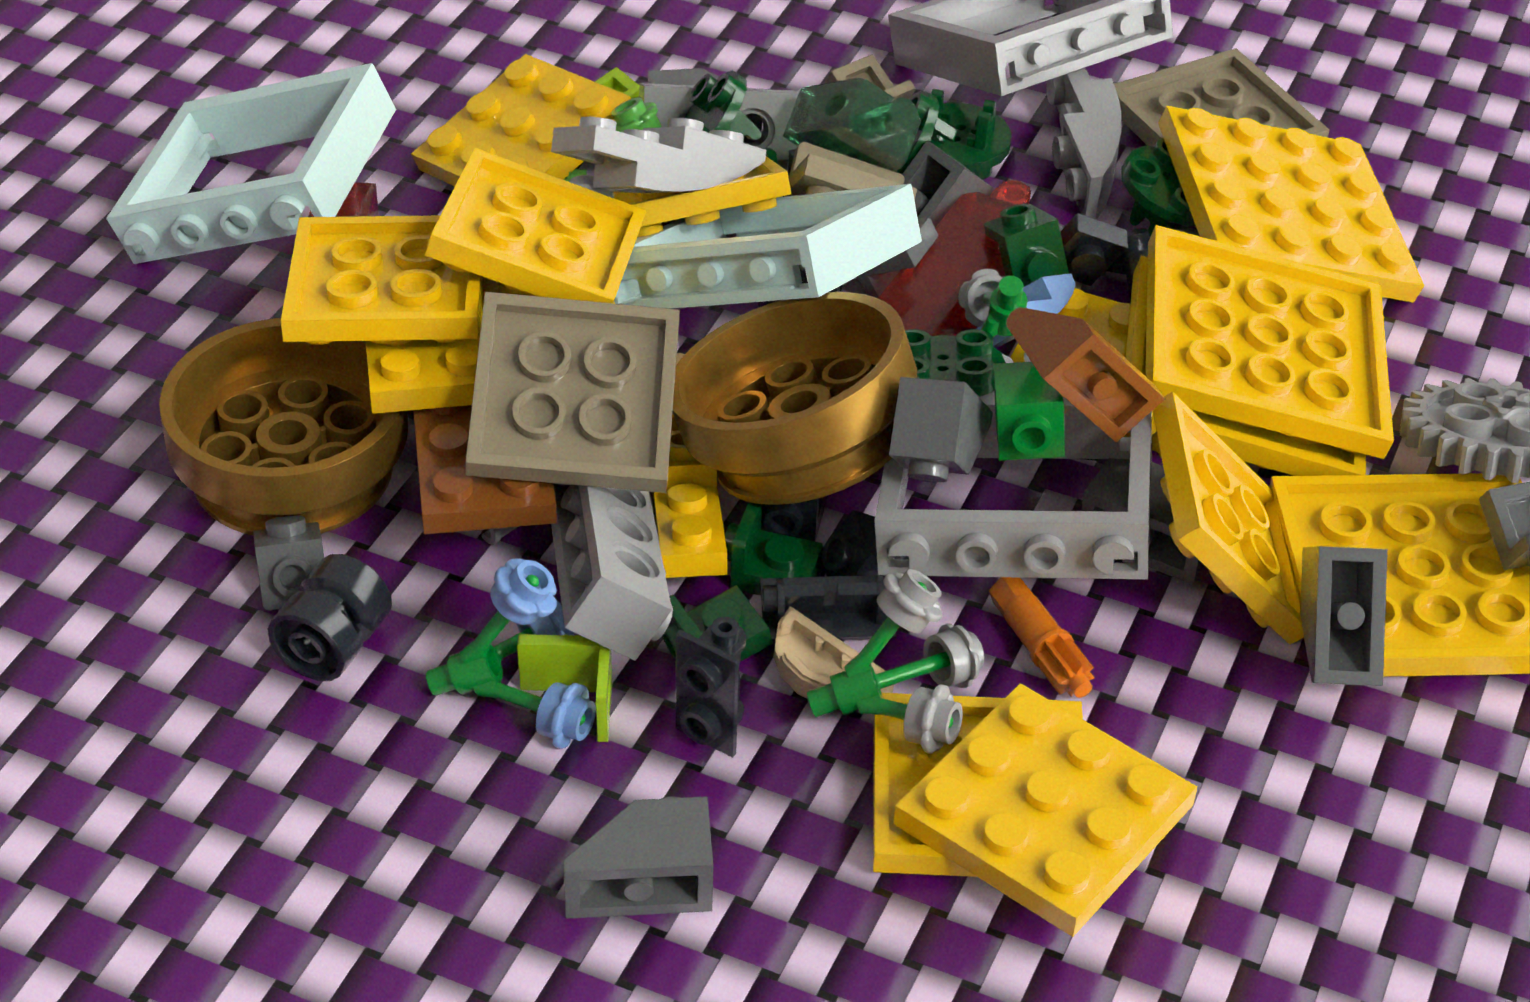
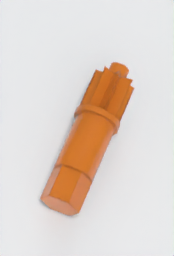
(1048, 644)

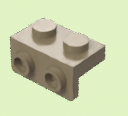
(827, 171)

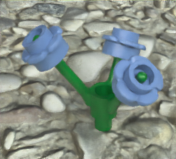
(524, 596)

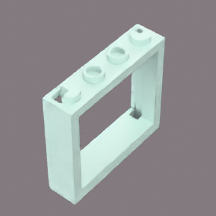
(339, 108)
(825, 232)

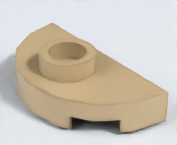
(810, 654)

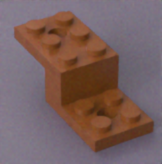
(465, 502)

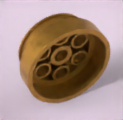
(795, 396)
(278, 429)

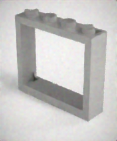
(960, 45)
(1024, 541)

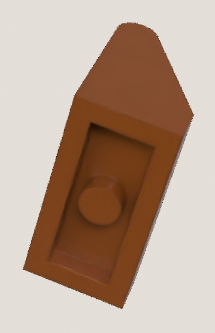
(1085, 369)

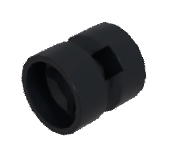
(330, 617)

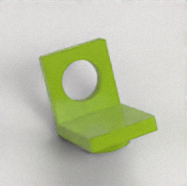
(568, 661)

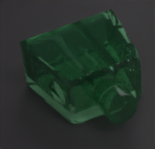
(855, 121)

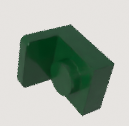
(767, 554)
(727, 604)

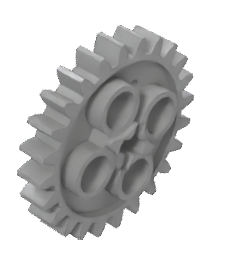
(1471, 426)

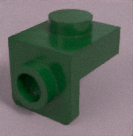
(1028, 243)

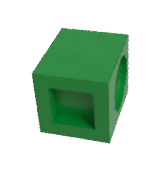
(1027, 413)

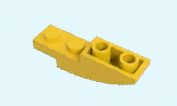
(689, 516)

